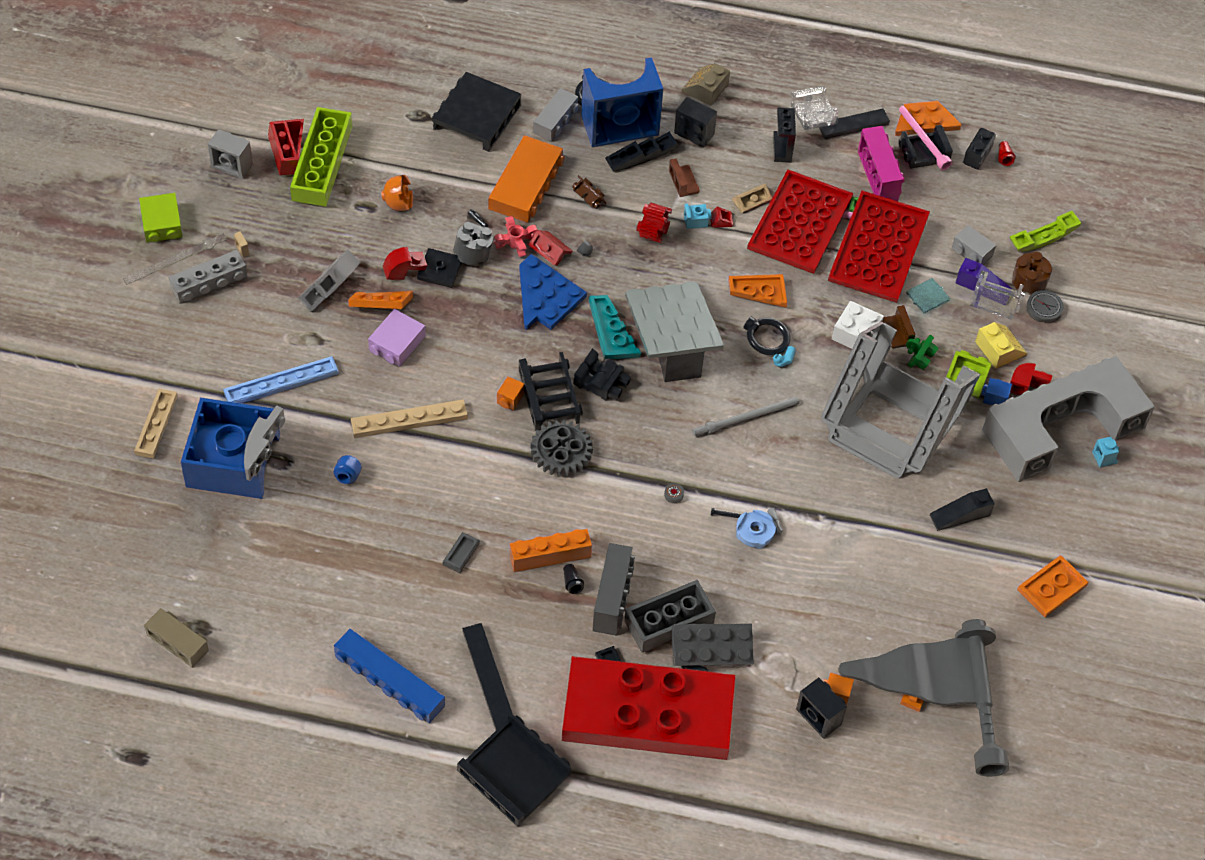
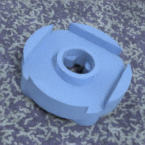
(752, 538)

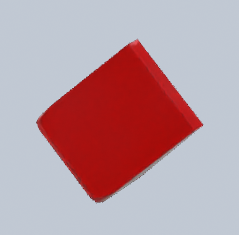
(721, 218)

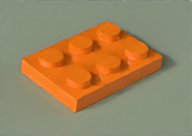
(1052, 585)

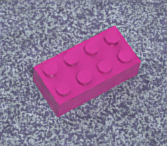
(880, 163)

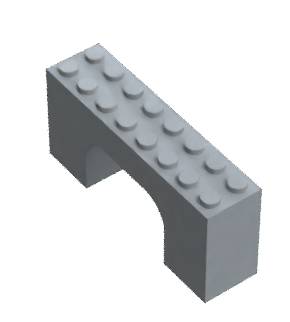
(1099, 389)

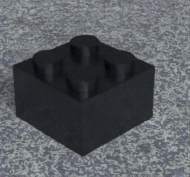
(695, 122)
(821, 707)

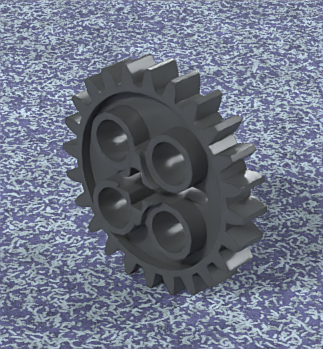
(561, 448)

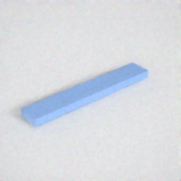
(281, 381)

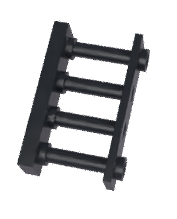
(535, 402)

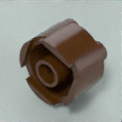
(1031, 271)

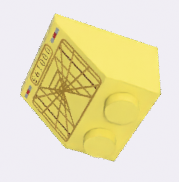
(999, 344)

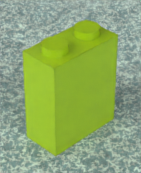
(160, 217)

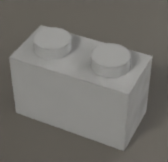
(973, 245)

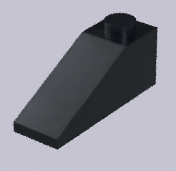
(964, 510)

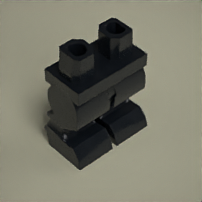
(601, 377)

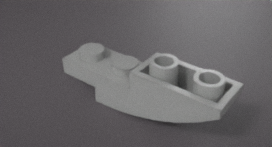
(329, 280)
(259, 440)

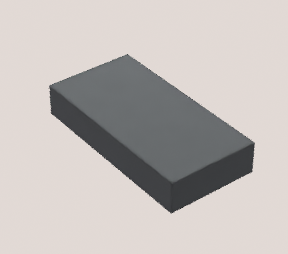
(461, 552)

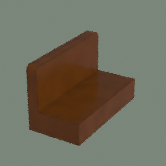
(903, 325)

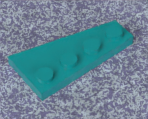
(611, 331)

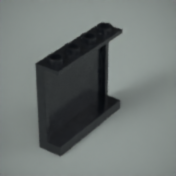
(478, 109)
(515, 769)

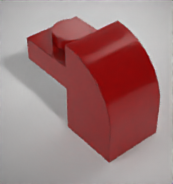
(400, 261)
(1026, 376)

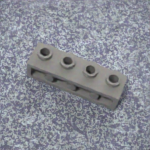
(208, 276)

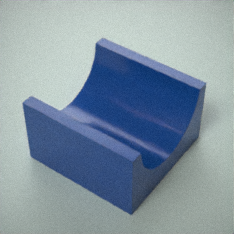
(217, 448)

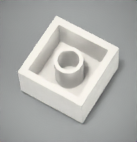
(852, 322)

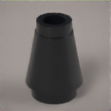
(573, 580)

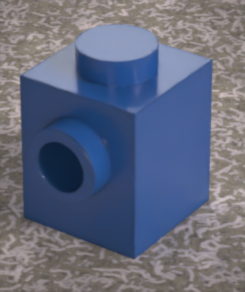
(996, 391)

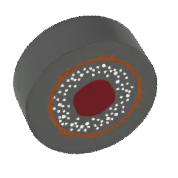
(674, 493)

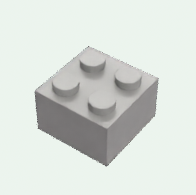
(230, 154)

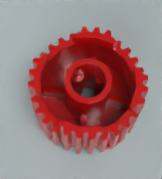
(654, 222)

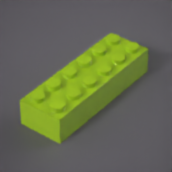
(321, 156)

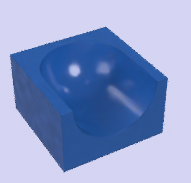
(622, 110)

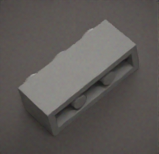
(555, 115)

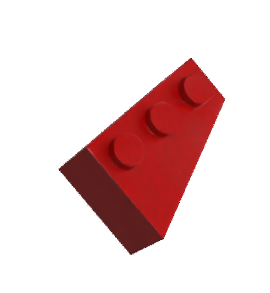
(285, 143)

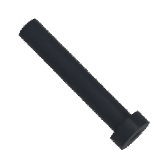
(724, 513)

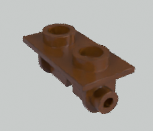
(594, 197)

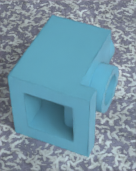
(696, 216)
(1109, 451)

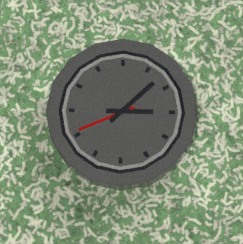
(1045, 306)

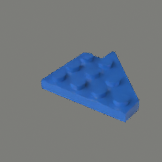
(546, 293)

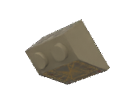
(708, 83)

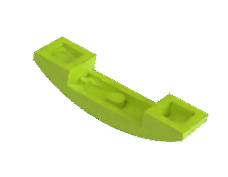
(1047, 234)

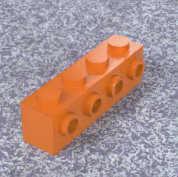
(550, 550)

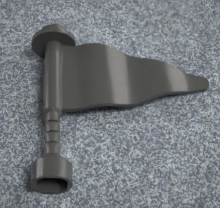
(942, 675)

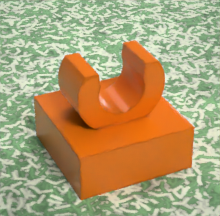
(912, 702)

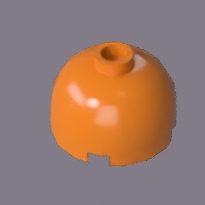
(397, 193)

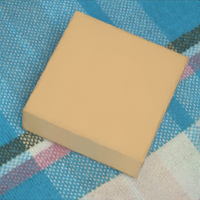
(241, 244)

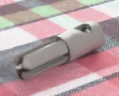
(773, 514)

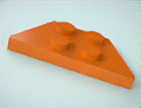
(927, 116)

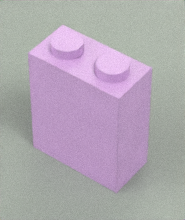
(396, 337)

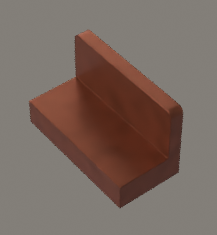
(683, 179)

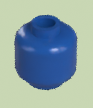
(347, 469)

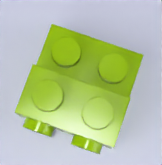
(980, 365)

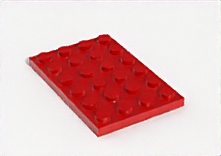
(800, 221)
(879, 246)

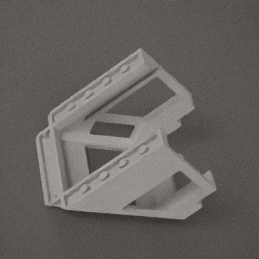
(934, 407)

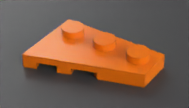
(760, 288)
(390, 300)

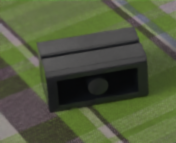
(979, 148)

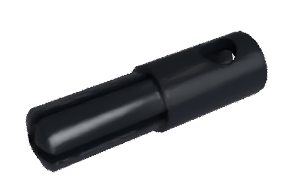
(475, 216)

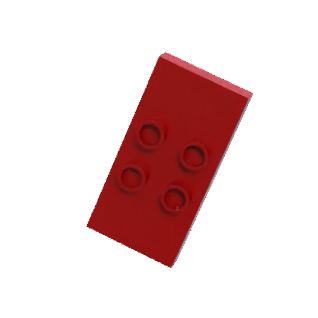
(649, 708)

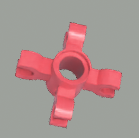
(515, 236)

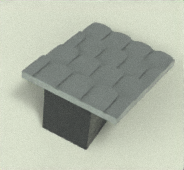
(675, 327)

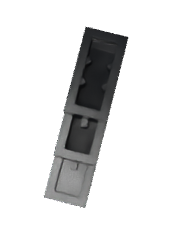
(637, 154)

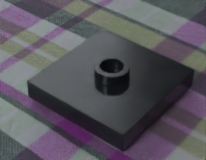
(441, 268)

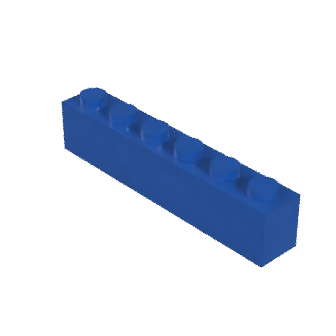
(389, 676)

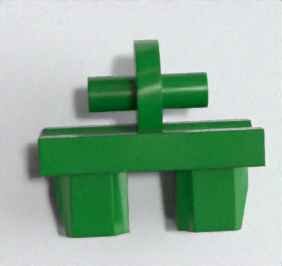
(919, 349)

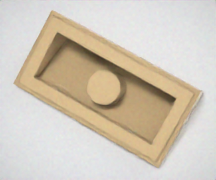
(752, 198)

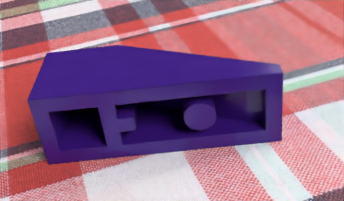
(970, 272)

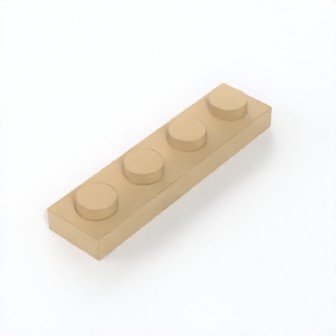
(156, 423)

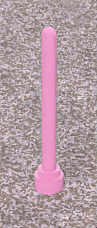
(943, 161)

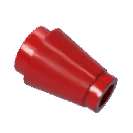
(1006, 155)

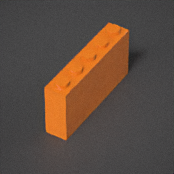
(526, 179)

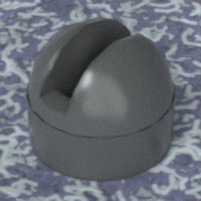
(585, 248)

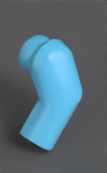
(786, 359)

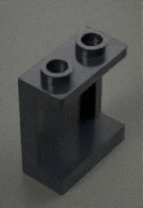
(785, 136)
(916, 151)

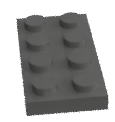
(712, 644)

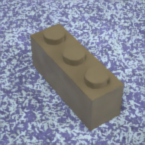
(176, 637)

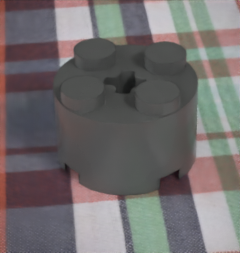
(473, 243)

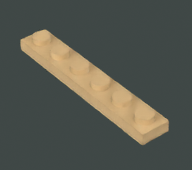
(408, 418)

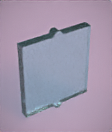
(927, 295)

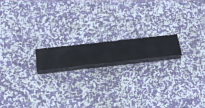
(487, 674)

